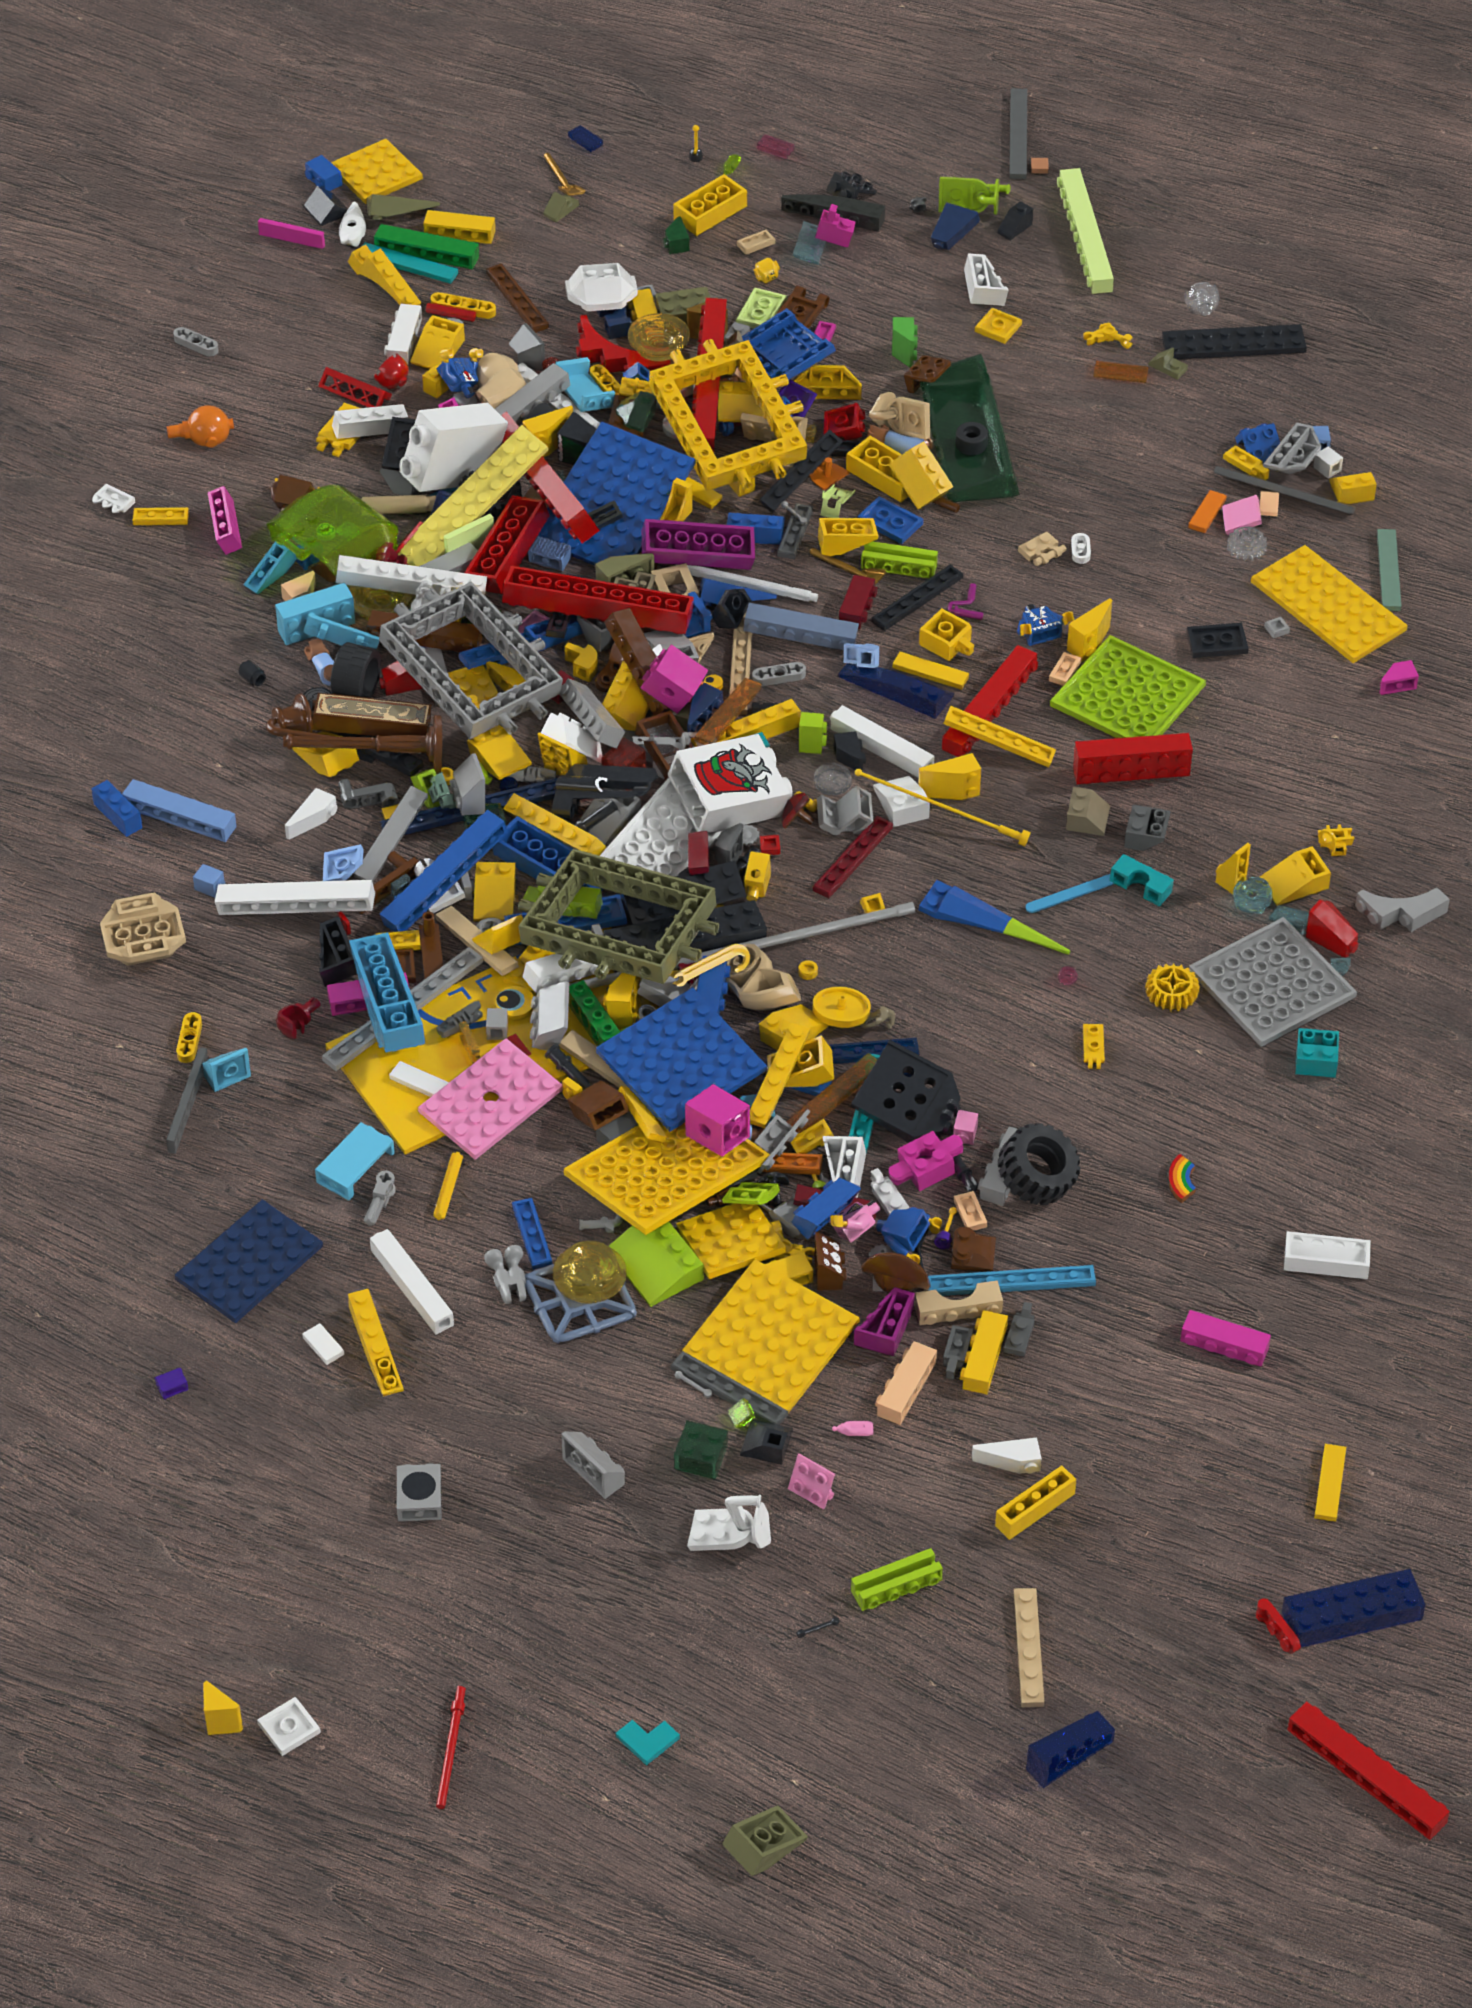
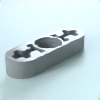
(206, 345)
(792, 668)

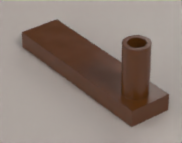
(383, 887)
(430, 944)

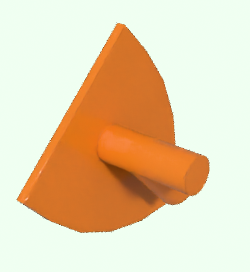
(828, 474)

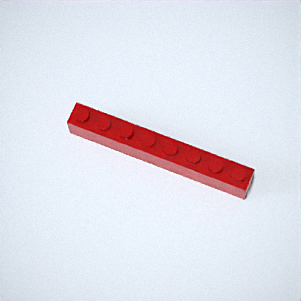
(993, 697)
(1368, 1770)

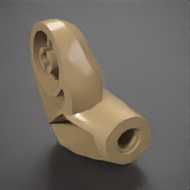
(498, 379)
(760, 985)

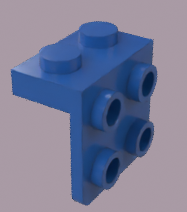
(1259, 440)
(700, 619)

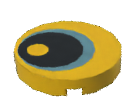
(515, 1000)

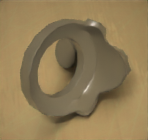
(881, 1015)

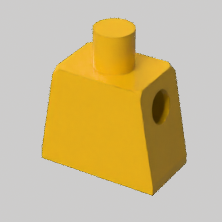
(757, 881)

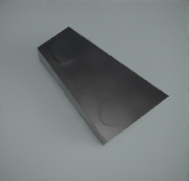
(335, 954)

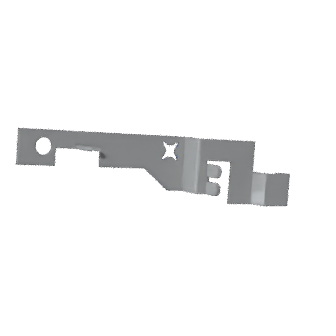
(684, 740)

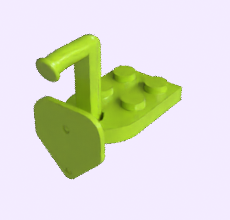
(970, 193)

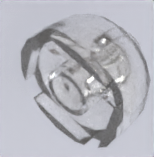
(1202, 298)

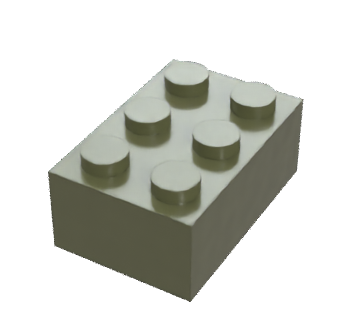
(677, 302)

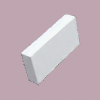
(323, 1344)

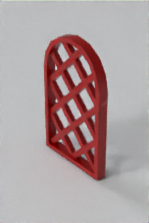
(408, 537)

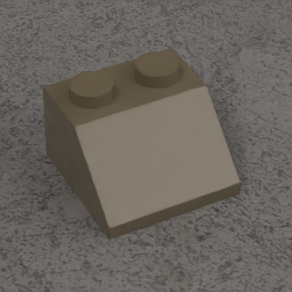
(1087, 812)

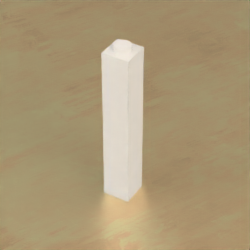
(881, 741)
(411, 1281)

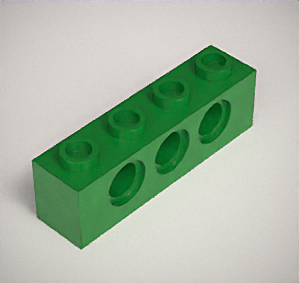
(591, 1013)

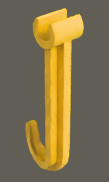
(712, 961)

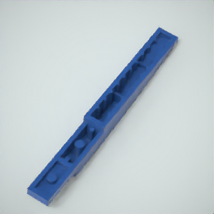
(482, 654)

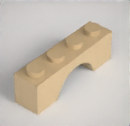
(935, 1308)

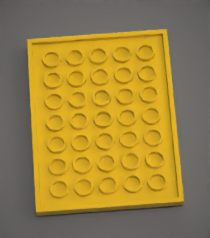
(659, 1180)

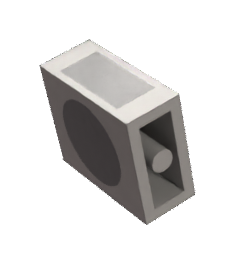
(419, 1492)

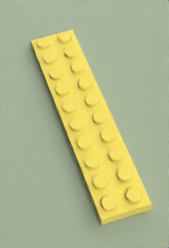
(475, 495)

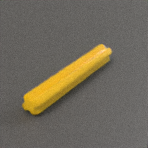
(448, 1186)

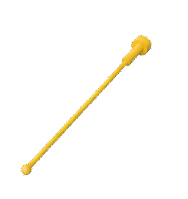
(1022, 837)

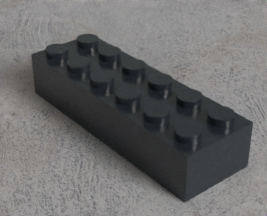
(722, 877)

